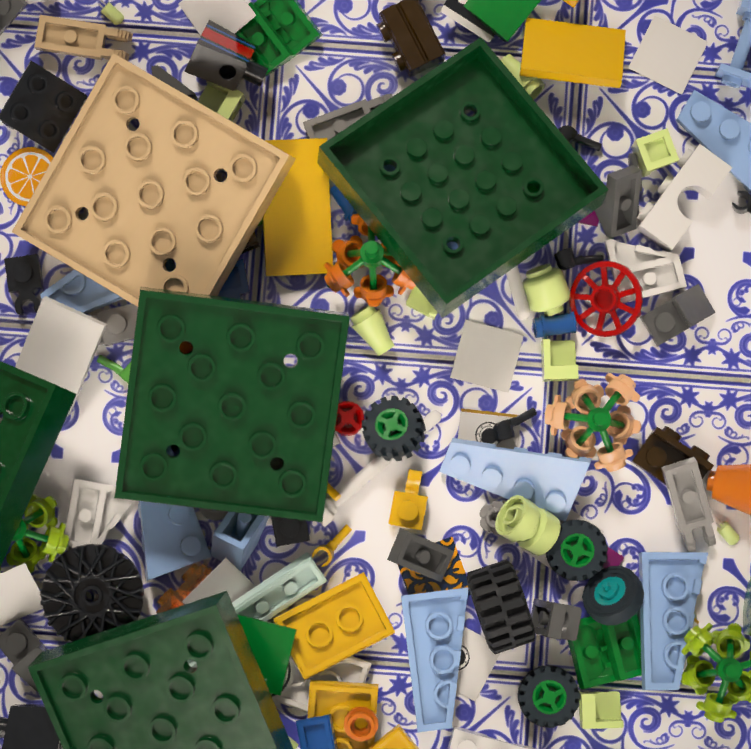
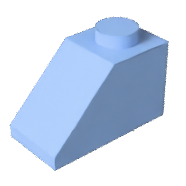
(237, 537)

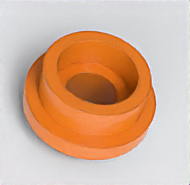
(361, 734)

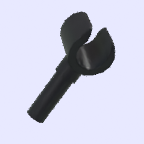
(572, 135)
(742, 210)
(565, 259)
(504, 429)

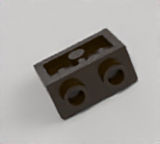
(663, 449)

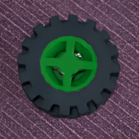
(391, 417)
(588, 553)
(553, 707)

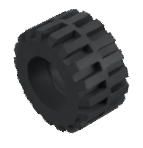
(501, 606)

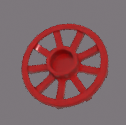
(606, 298)

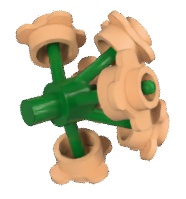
(617, 424)

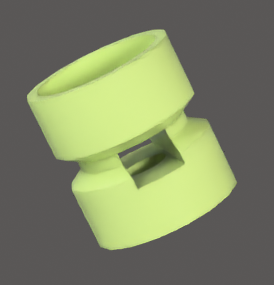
(527, 525)

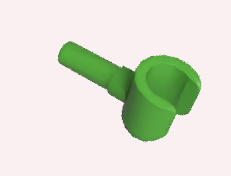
(123, 373)

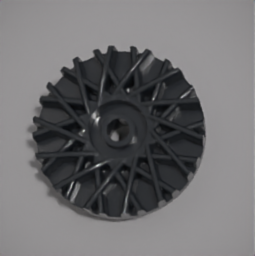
(84, 569)

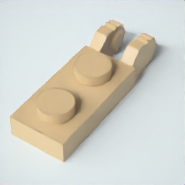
(78, 38)

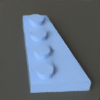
(542, 478)
(667, 613)
(434, 644)

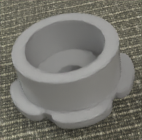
(486, 514)

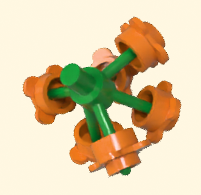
(353, 255)

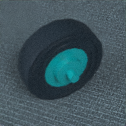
(613, 595)

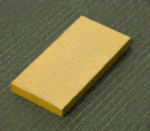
(299, 215)

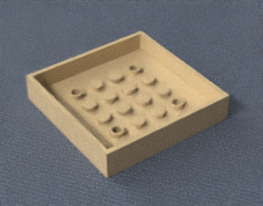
(152, 189)

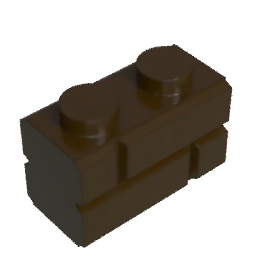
(411, 37)

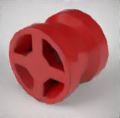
(349, 413)

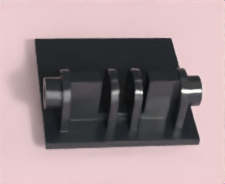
(42, 106)

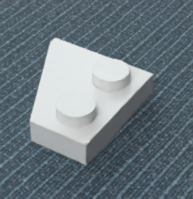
(655, 270)
(92, 512)

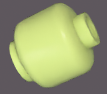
(546, 289)

